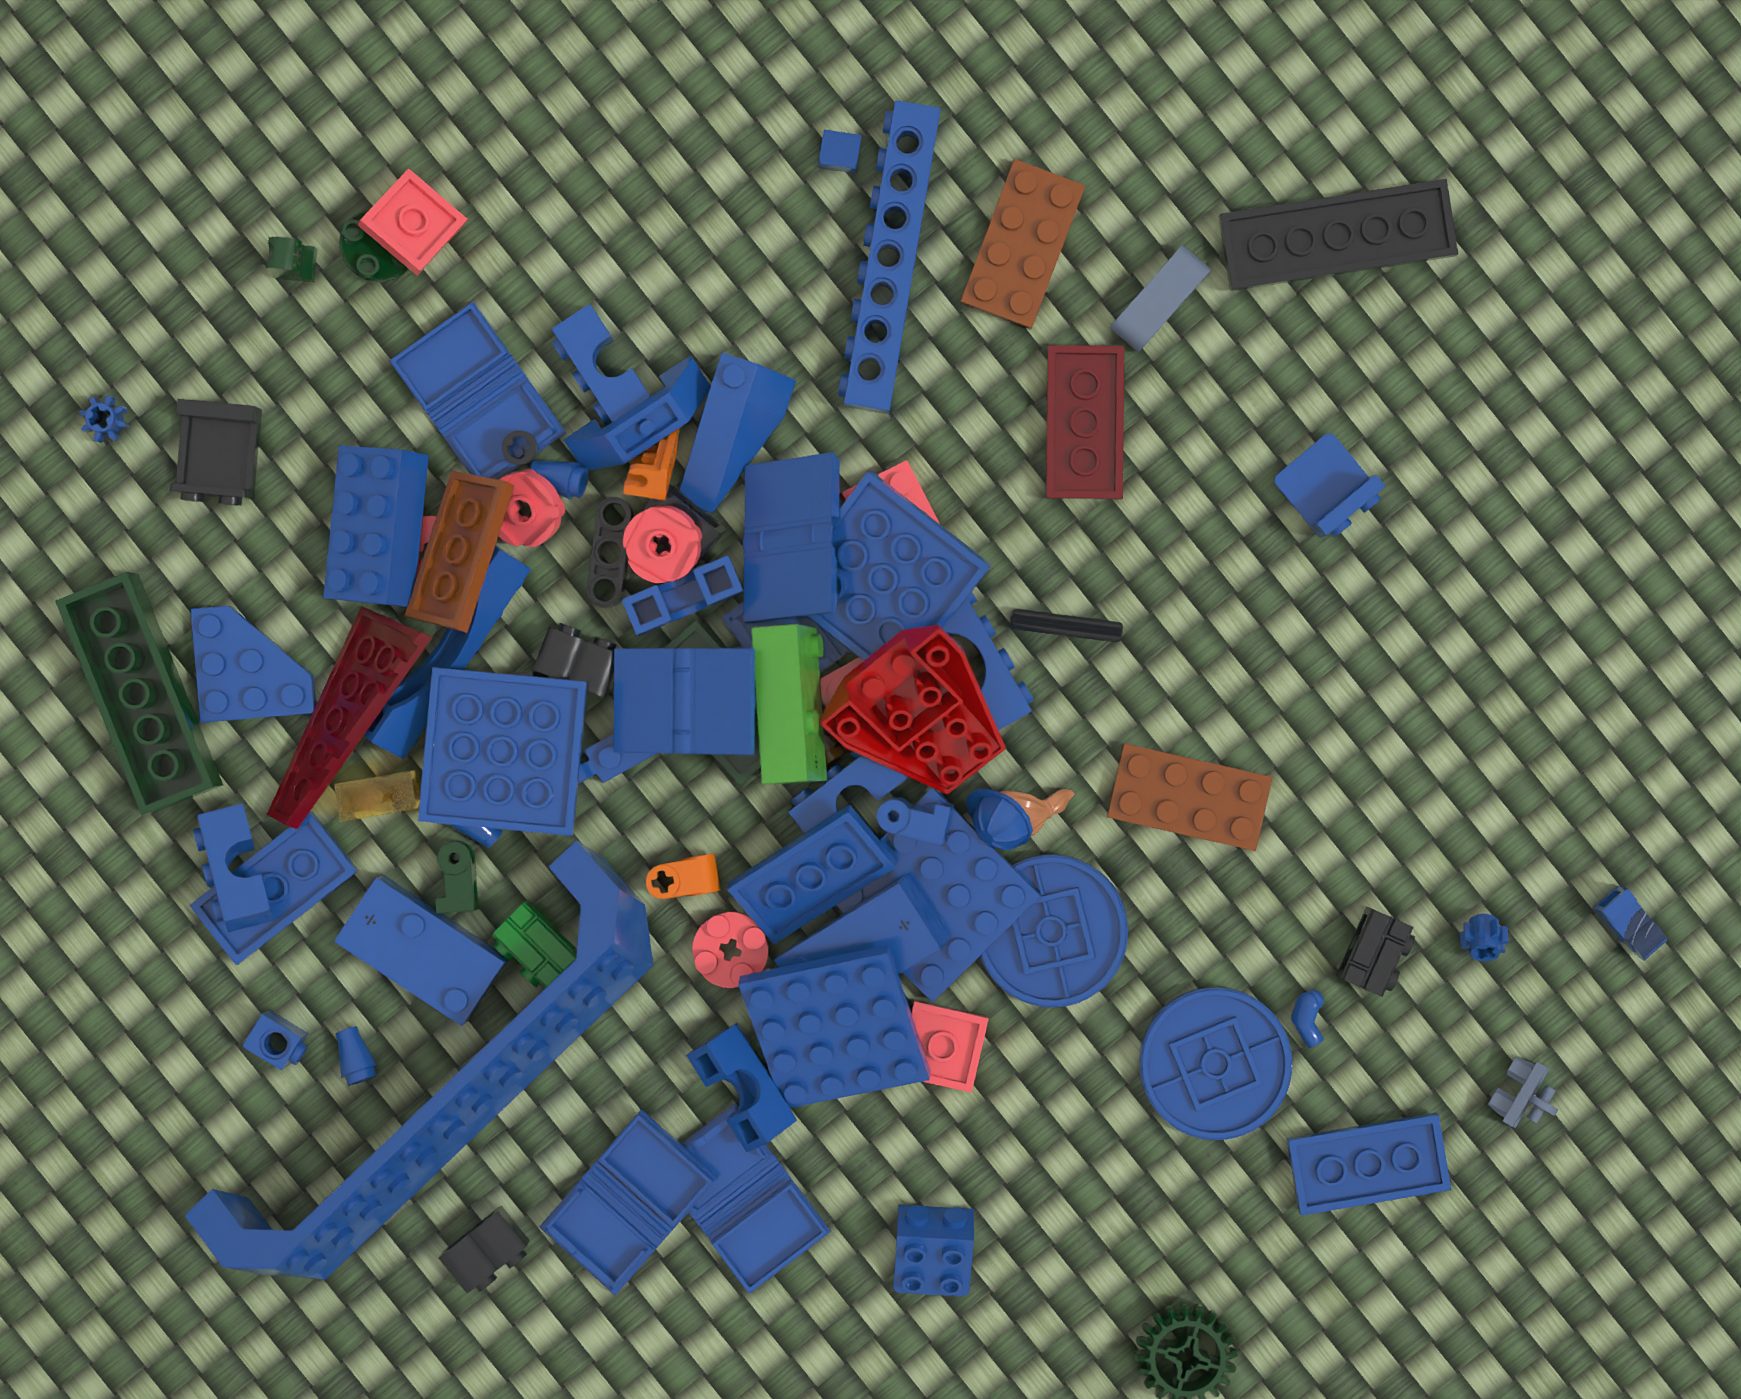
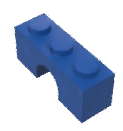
(582, 339)
(683, 596)
(817, 806)
(224, 837)
(761, 1107)

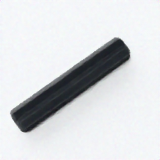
(1066, 625)

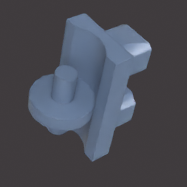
(1513, 1107)

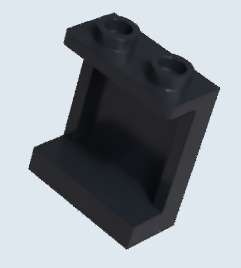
(217, 451)

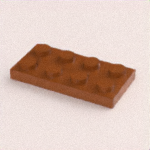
(1022, 244)
(459, 551)
(1189, 797)

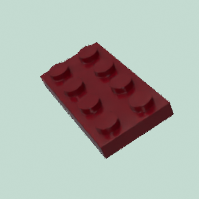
(1084, 422)

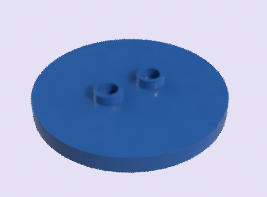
(1066, 940)
(1215, 1063)

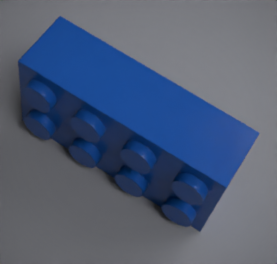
(375, 525)

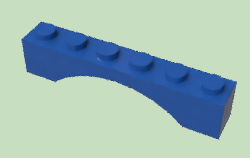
(406, 711)

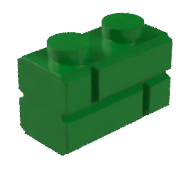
(535, 945)

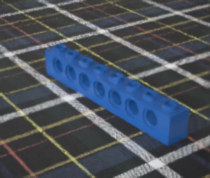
(922, 125)

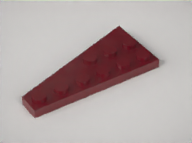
(360, 684)

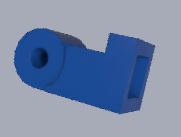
(903, 819)

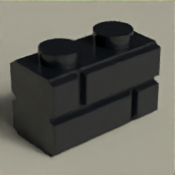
(1376, 952)

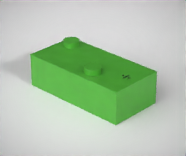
(789, 703)

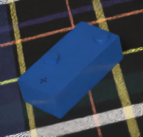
(891, 917)
(421, 949)

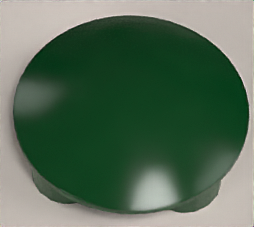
(365, 255)

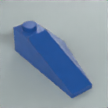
(736, 421)

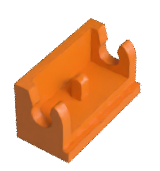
(652, 469)

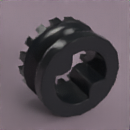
(529, 454)

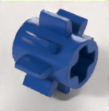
(94, 416)
(1484, 937)

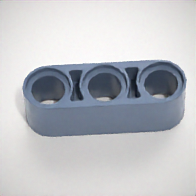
(1160, 298)

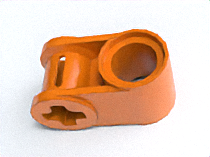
(691, 877)

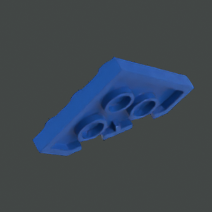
(244, 670)

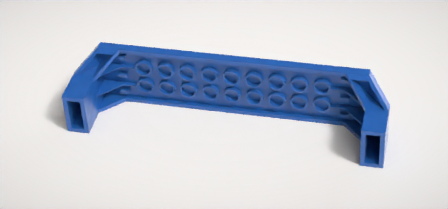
(609, 961)

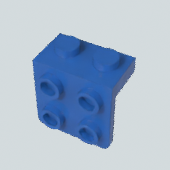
(1328, 486)
(934, 1250)

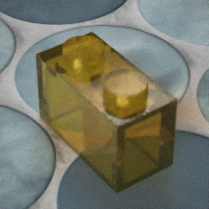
(378, 795)

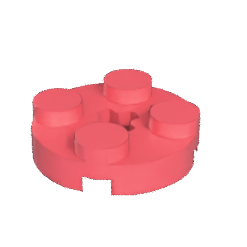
(544, 505)
(641, 548)
(720, 929)

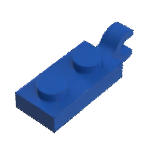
(608, 763)

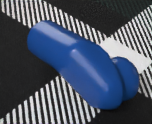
(1304, 1015)

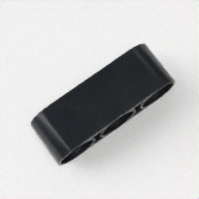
(598, 568)

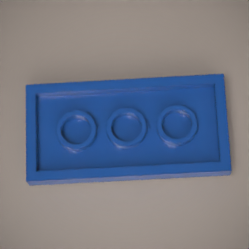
(297, 874)
(811, 874)
(1368, 1164)

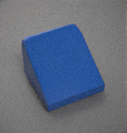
(839, 151)

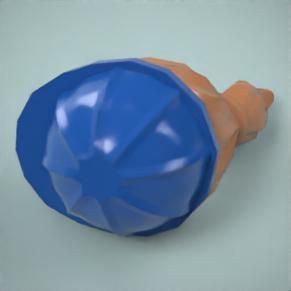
(1012, 817)

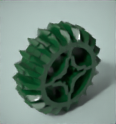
(1170, 1348)

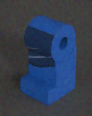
(1630, 922)

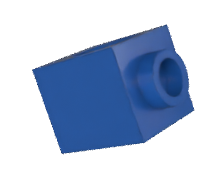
(260, 1040)

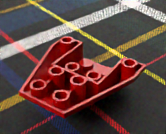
(916, 710)

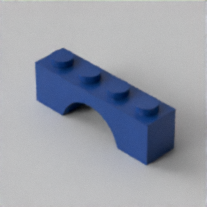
(1003, 696)

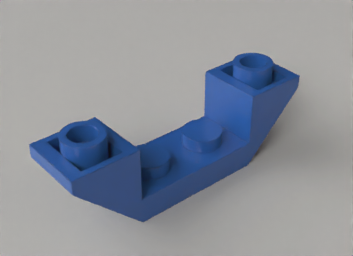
(644, 423)

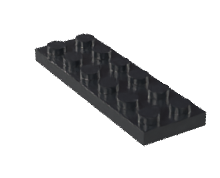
(1338, 235)

